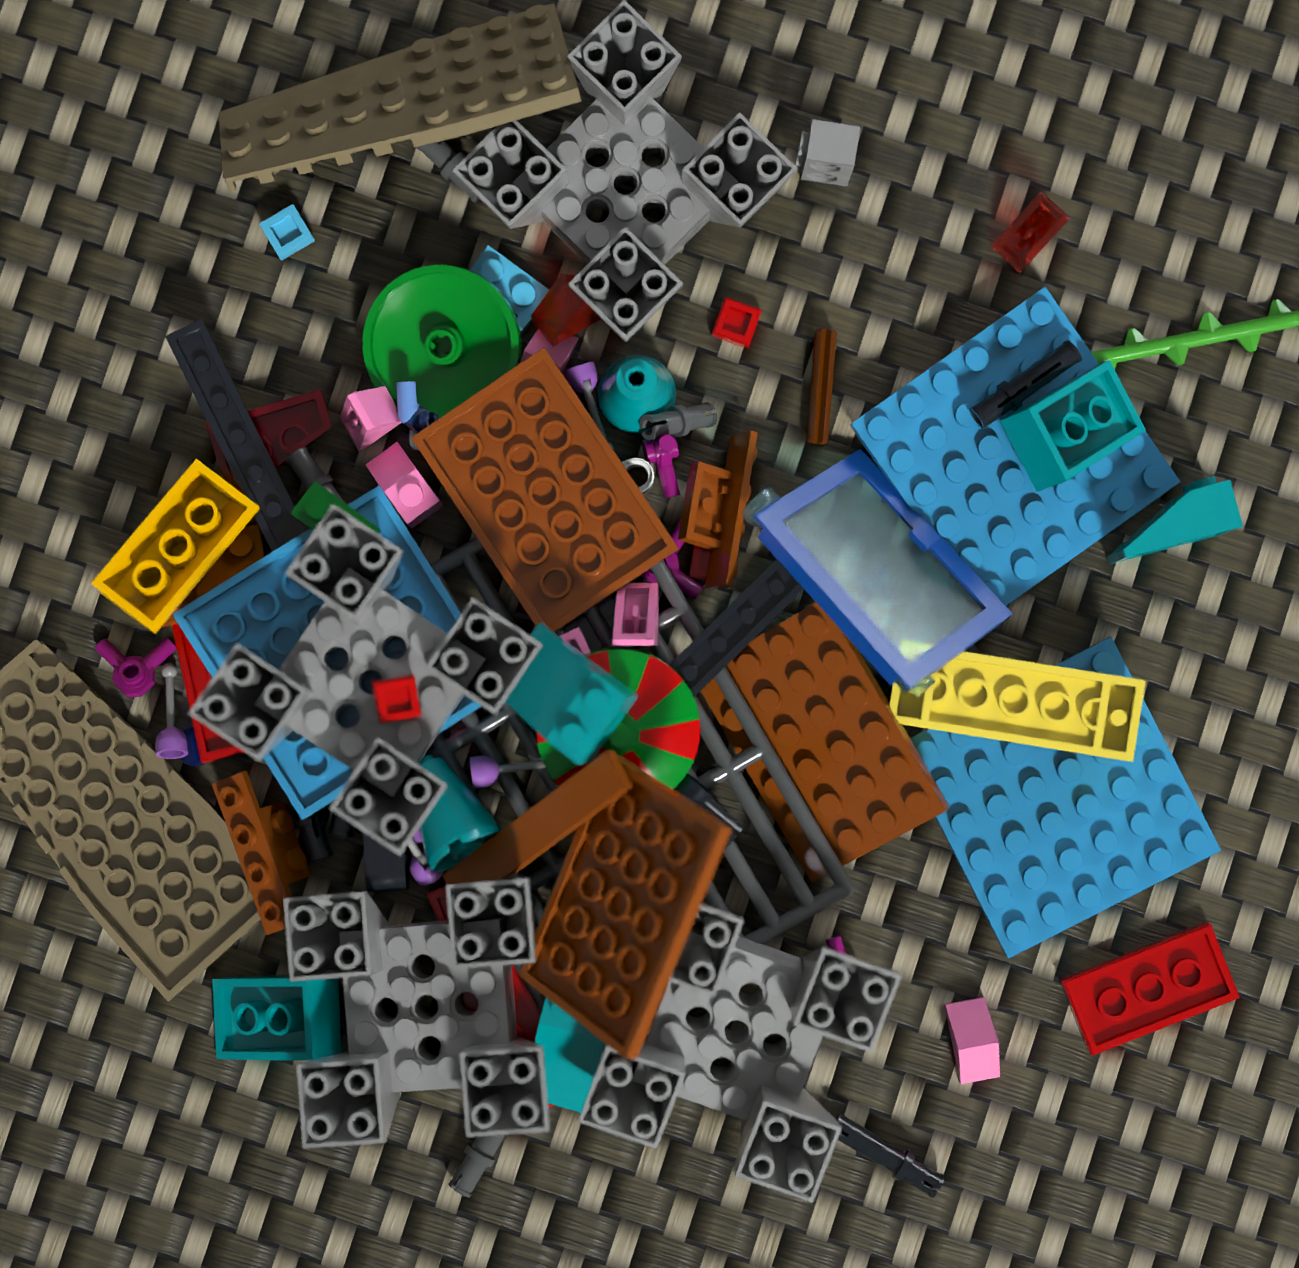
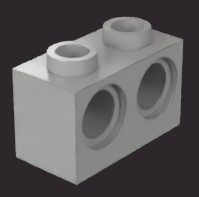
(828, 152)

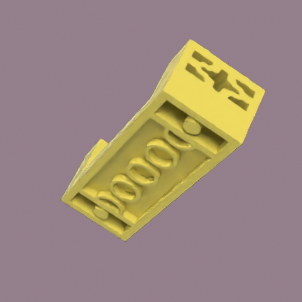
(1028, 705)

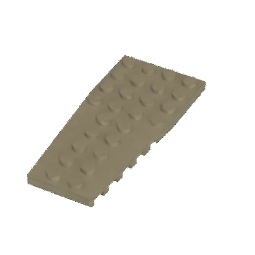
(417, 93)
(120, 823)

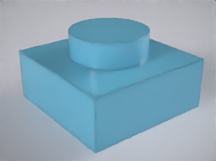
(287, 232)

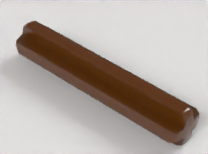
(821, 386)

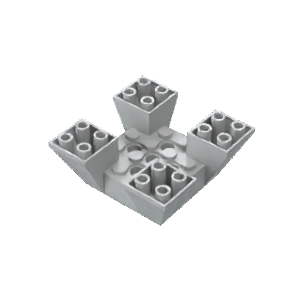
(624, 74)
(262, 705)
(356, 1092)
(783, 1128)

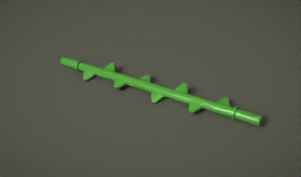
(1208, 332)

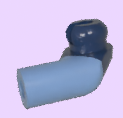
(411, 412)

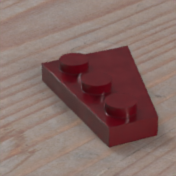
(283, 429)

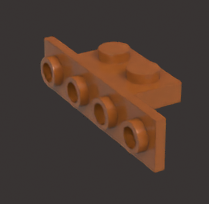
(715, 508)
(264, 847)

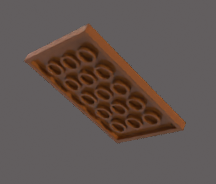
(545, 492)
(830, 736)
(625, 909)

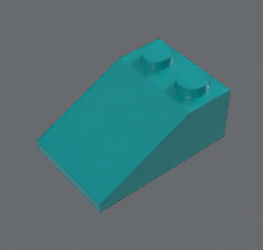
(1073, 426)
(1197, 514)
(569, 698)
(276, 1018)
(569, 1056)

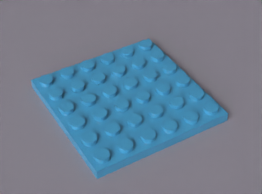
(972, 478)
(270, 613)
(1061, 830)

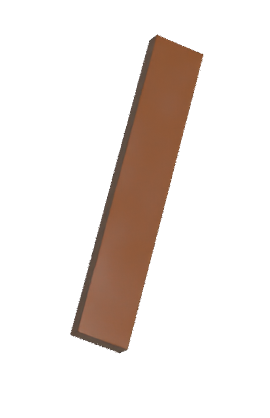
(545, 823)

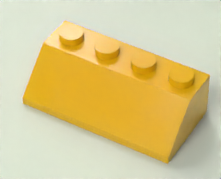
(175, 546)

